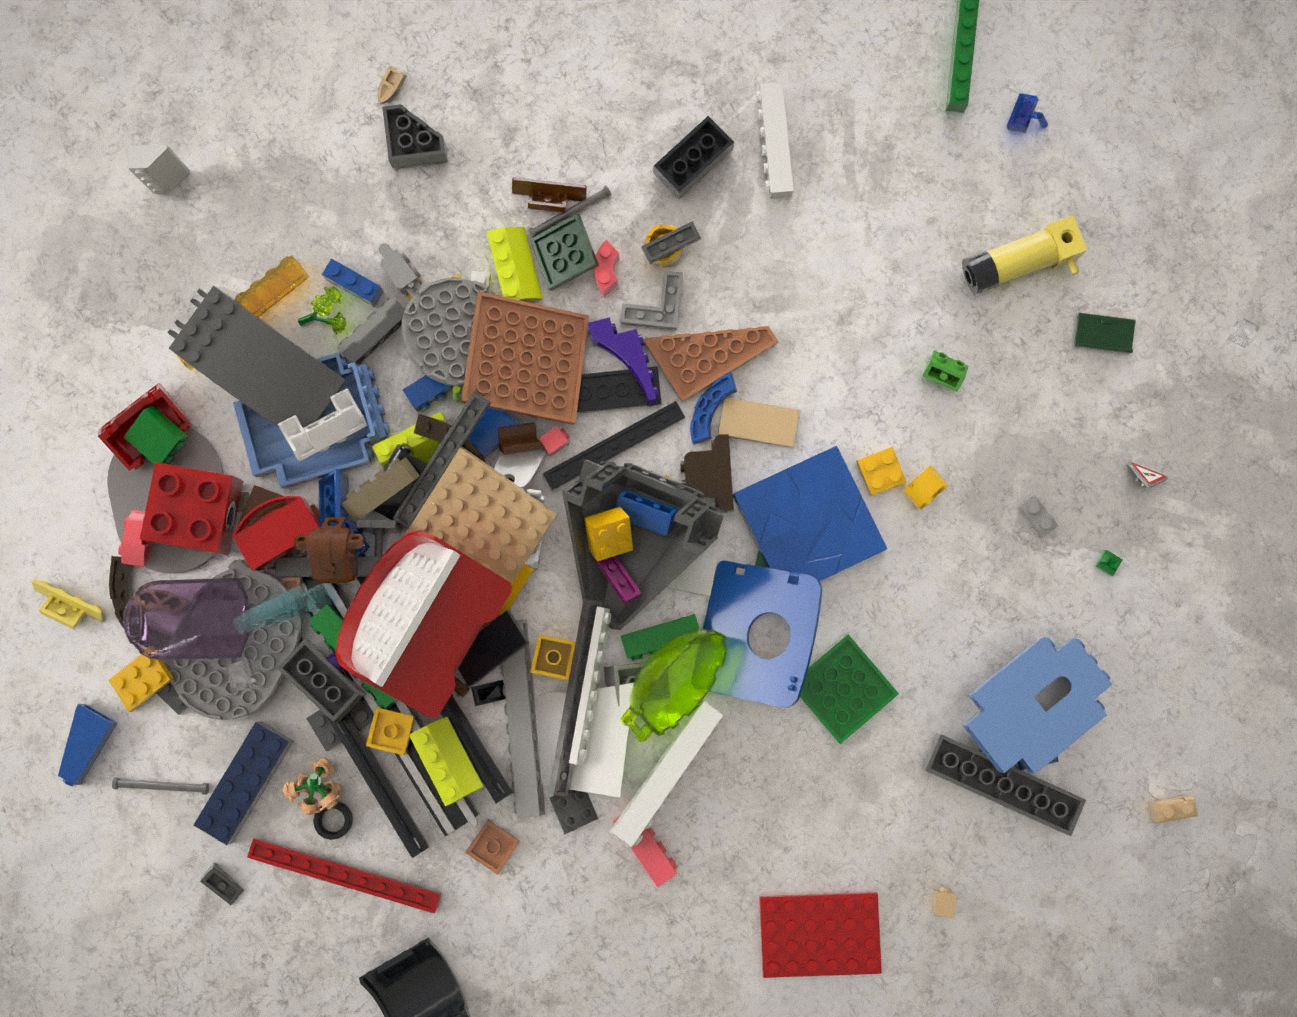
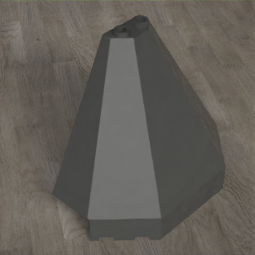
(654, 557)

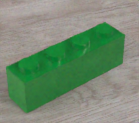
(655, 637)

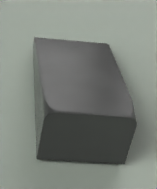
(221, 884)

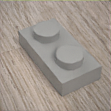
(1038, 516)

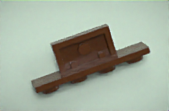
(548, 194)

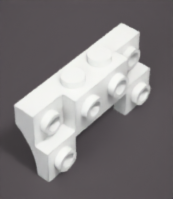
(325, 431)

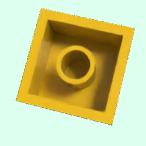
(608, 533)
(553, 657)

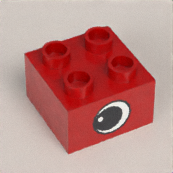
(191, 509)

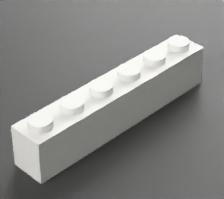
(775, 140)

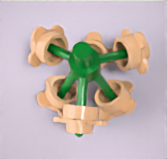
(311, 784)

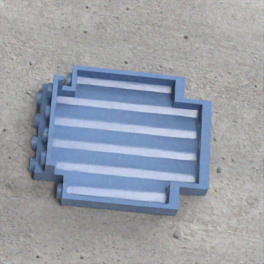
(271, 452)

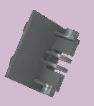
(573, 810)

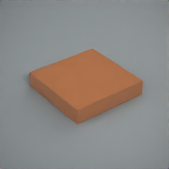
(492, 846)

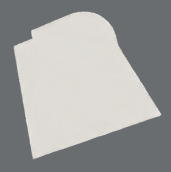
(605, 749)

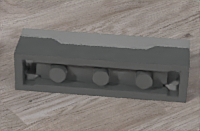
(373, 332)

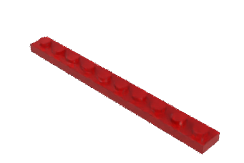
(344, 875)

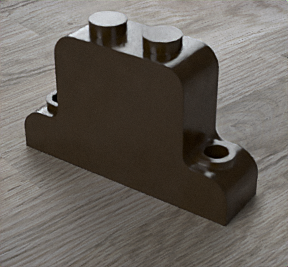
(711, 472)

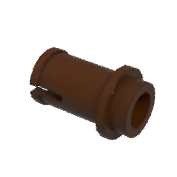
(461, 688)

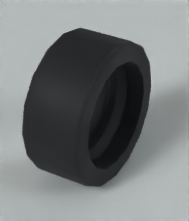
(333, 835)

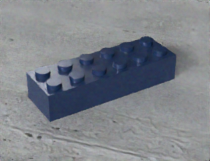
(243, 783)

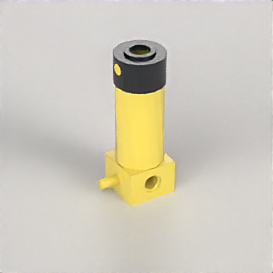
(1054, 246)

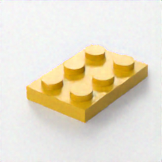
(140, 681)

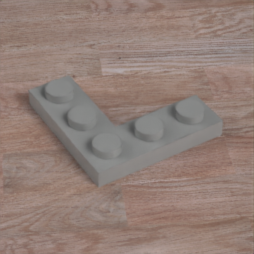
(662, 317)

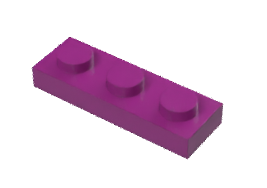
(619, 579)

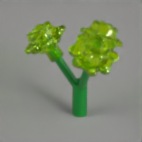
(323, 306)

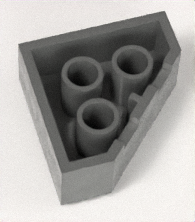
(411, 139)

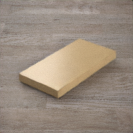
(759, 422)

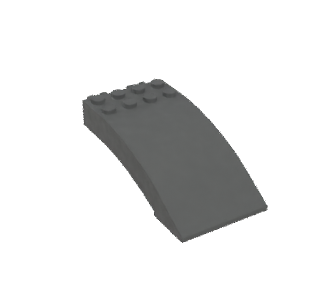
(254, 360)

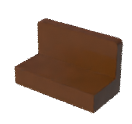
(518, 438)

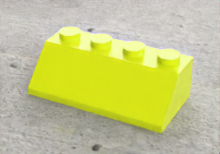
(514, 264)
(421, 446)
(446, 761)

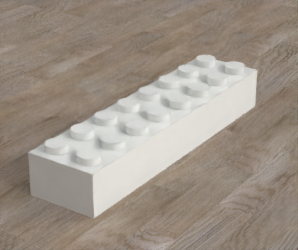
(665, 774)

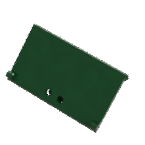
(1112, 335)

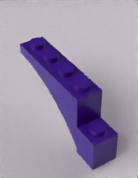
(628, 350)

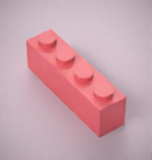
(653, 857)

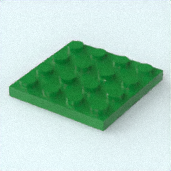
(845, 689)

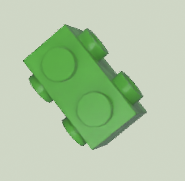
(945, 370)

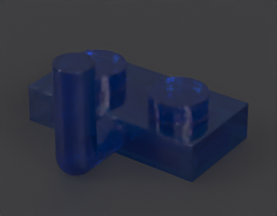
(1023, 112)
(350, 524)

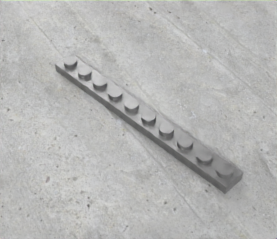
(562, 768)

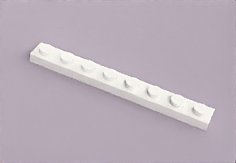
(591, 678)

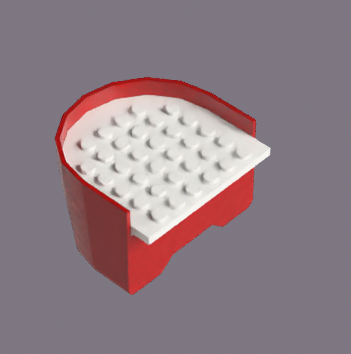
(418, 620)

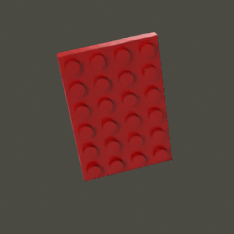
(820, 935)

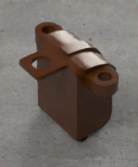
(331, 552)

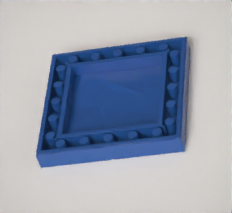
(810, 518)

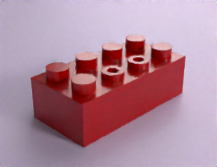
(275, 531)

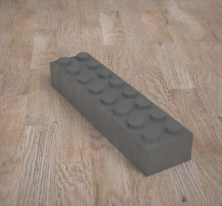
(1010, 789)

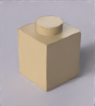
(944, 902)

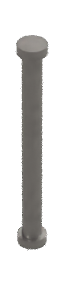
(571, 211)
(117, 783)

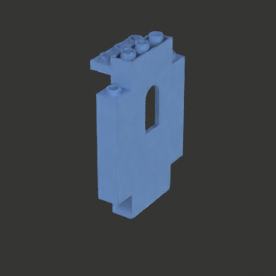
(1013, 722)

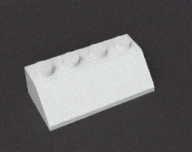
(157, 167)

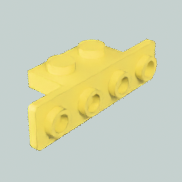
(64, 607)

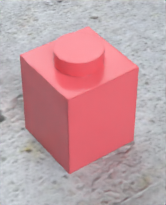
(554, 440)

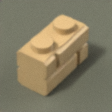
(1173, 809)

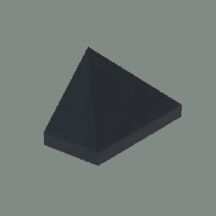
(488, 693)

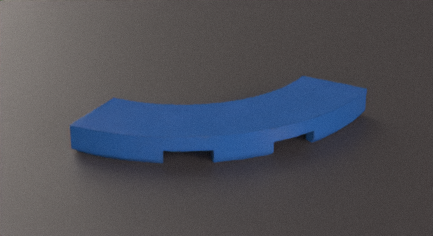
(707, 405)

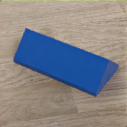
(331, 496)

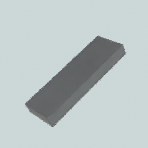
(671, 242)

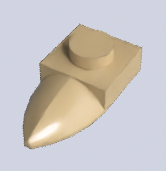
(390, 83)

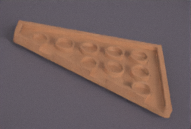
(699, 359)

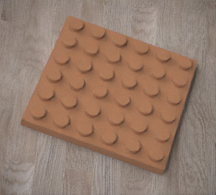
(526, 358)

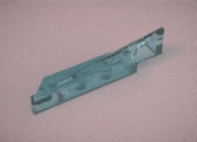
(284, 606)

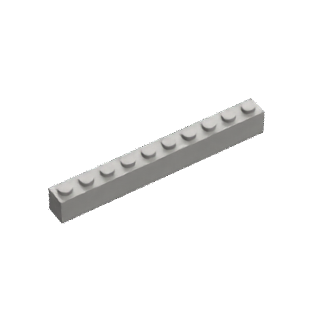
(523, 732)

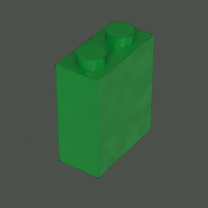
(156, 436)

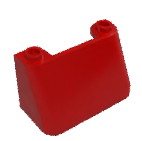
(114, 430)

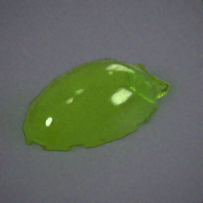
(674, 681)

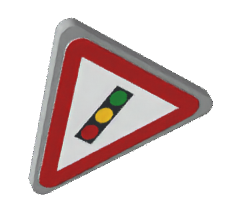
(1147, 476)

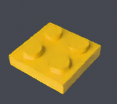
(881, 471)
(390, 731)

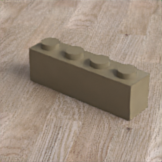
(379, 490)

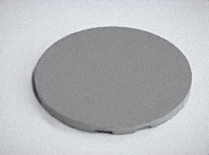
(439, 328)

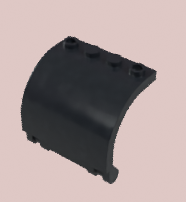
(416, 985)

